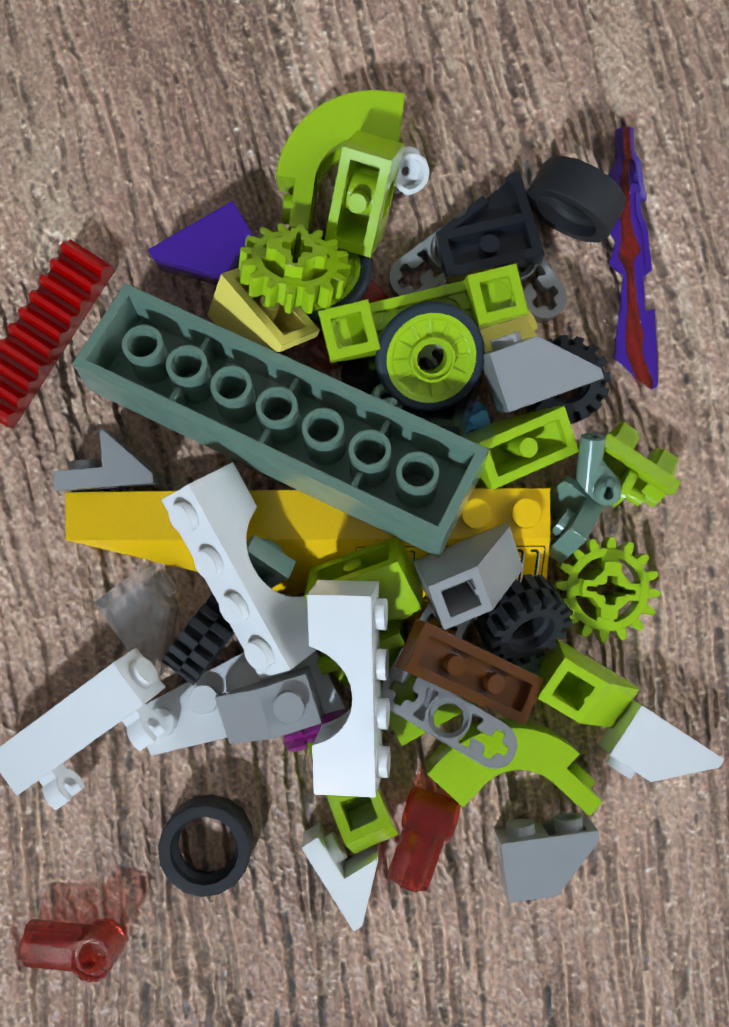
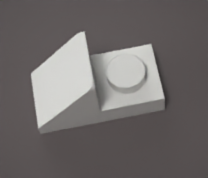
(346, 881)

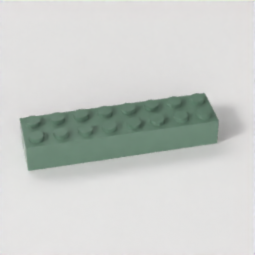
(282, 418)

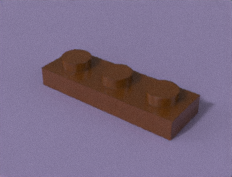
(469, 671)

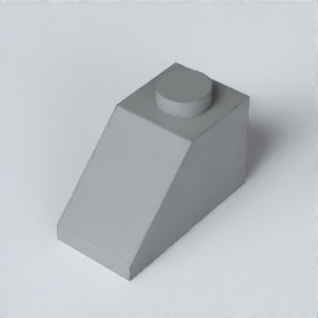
(532, 371)
(271, 707)

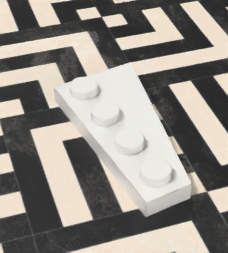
(193, 711)

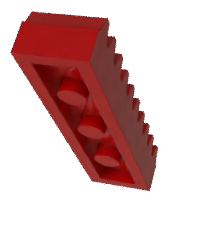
(47, 326)

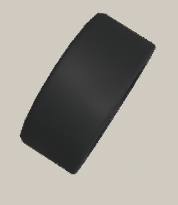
(576, 199)
(182, 873)

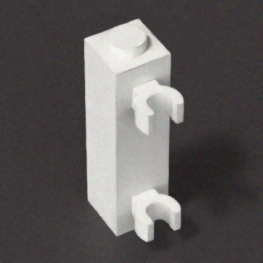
(79, 719)

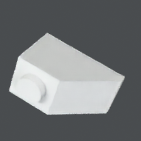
(654, 747)

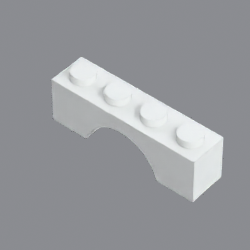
(214, 524)
(347, 626)

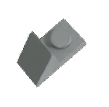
(119, 469)

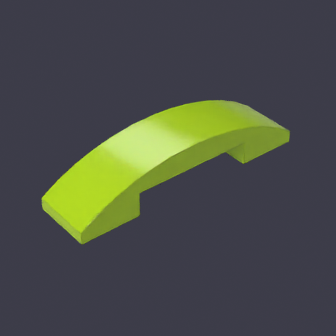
(486, 296)

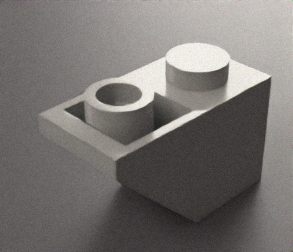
(470, 575)
(542, 856)

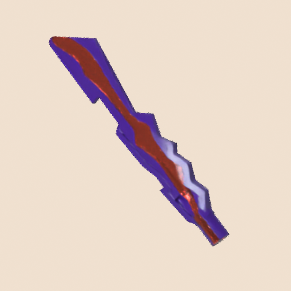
(636, 328)

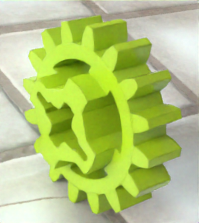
(294, 268)
(607, 569)

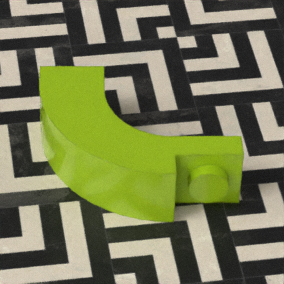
(318, 145)
(537, 751)

